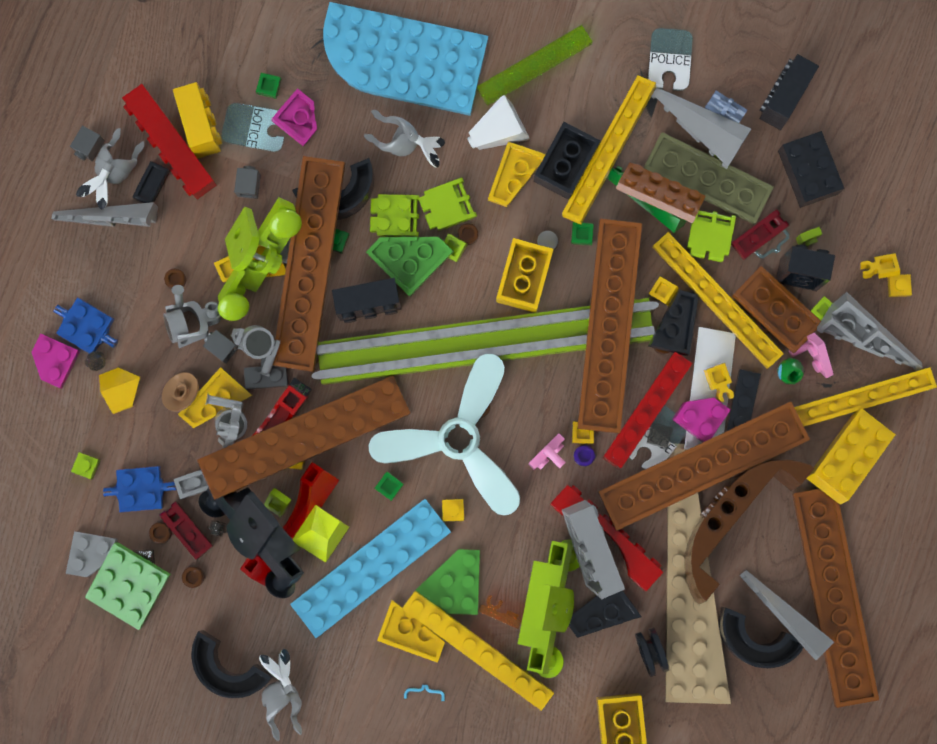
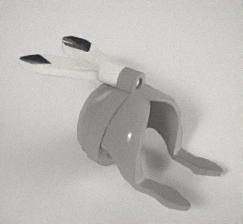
(406, 140)
(109, 171)
(280, 693)

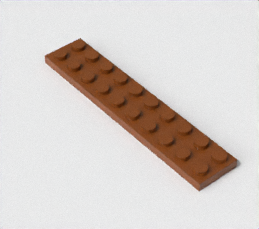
(309, 263)
(609, 326)
(303, 437)
(703, 465)
(835, 598)

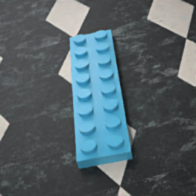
(370, 568)

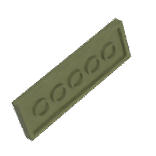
(698, 171)

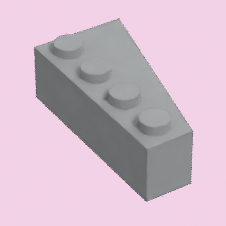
(592, 550)

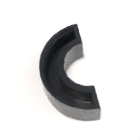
(357, 191)
(769, 655)
(217, 678)

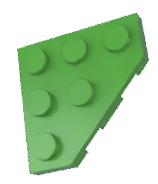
(410, 259)
(455, 584)

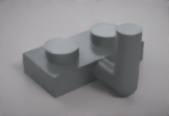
(255, 380)

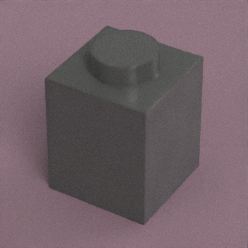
(87, 144)
(247, 182)
(220, 346)

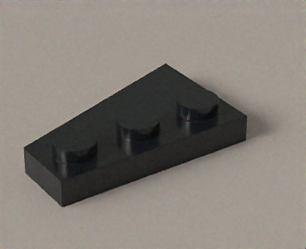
(677, 324)
(602, 614)

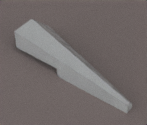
(715, 131)
(132, 214)
(854, 324)
(805, 632)

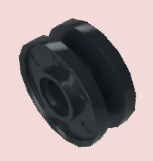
(652, 652)

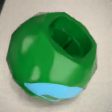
(790, 371)

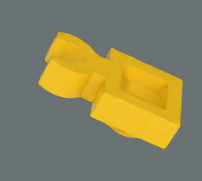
(883, 265)
(717, 379)

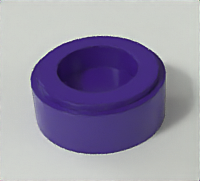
(584, 455)

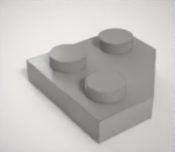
(88, 553)

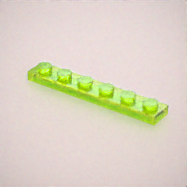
(534, 65)

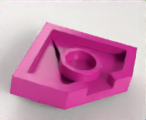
(297, 117)
(53, 360)
(701, 417)

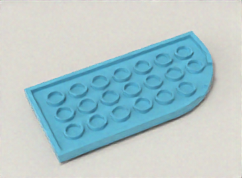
(404, 57)

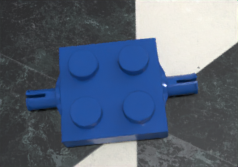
(85, 326)
(139, 489)

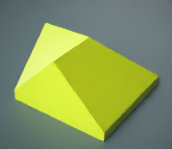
(320, 533)

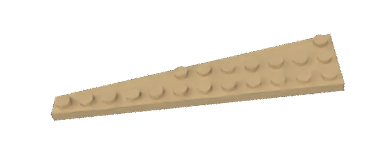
(692, 629)

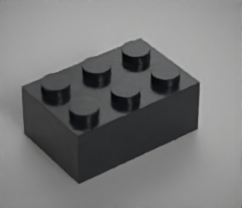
(787, 91)
(566, 160)
(811, 169)
(805, 268)
(366, 300)

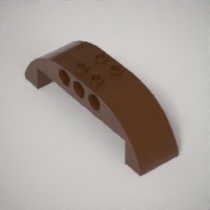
(704, 539)

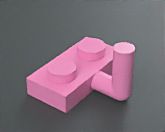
(818, 351)
(550, 451)

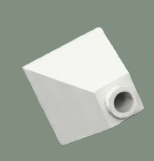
(498, 127)

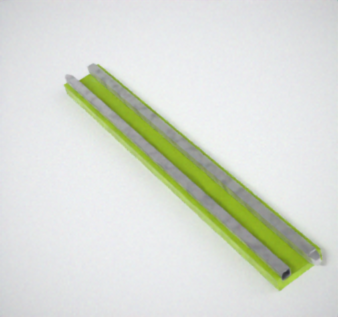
(464, 342)

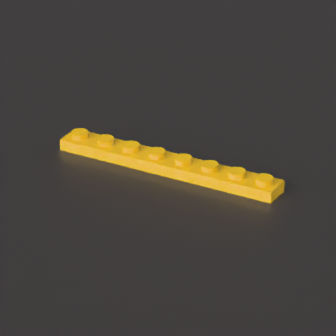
(609, 150)
(717, 300)
(866, 397)
(478, 650)

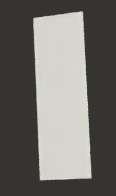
(712, 349)

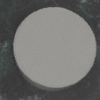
(547, 239)

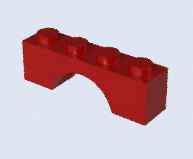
(284, 409)

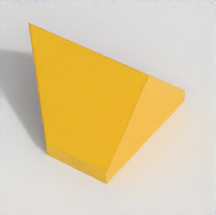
(118, 389)

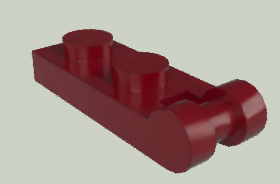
(759, 235)
(186, 531)

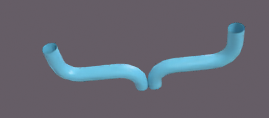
(427, 689)

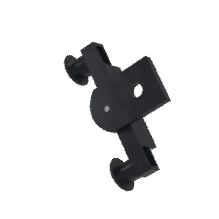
(256, 534)

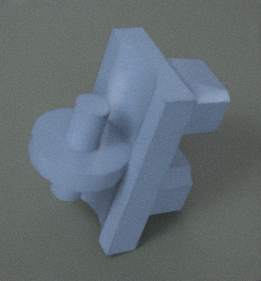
(726, 107)

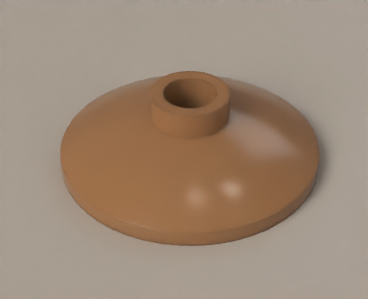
(180, 392)

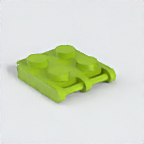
(446, 205)
(394, 215)
(711, 236)

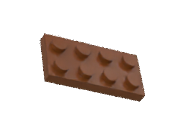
(660, 192)
(777, 309)

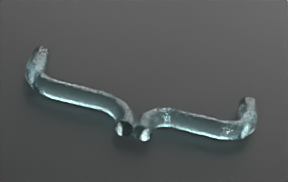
(774, 250)

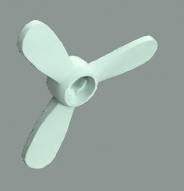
(476, 397)

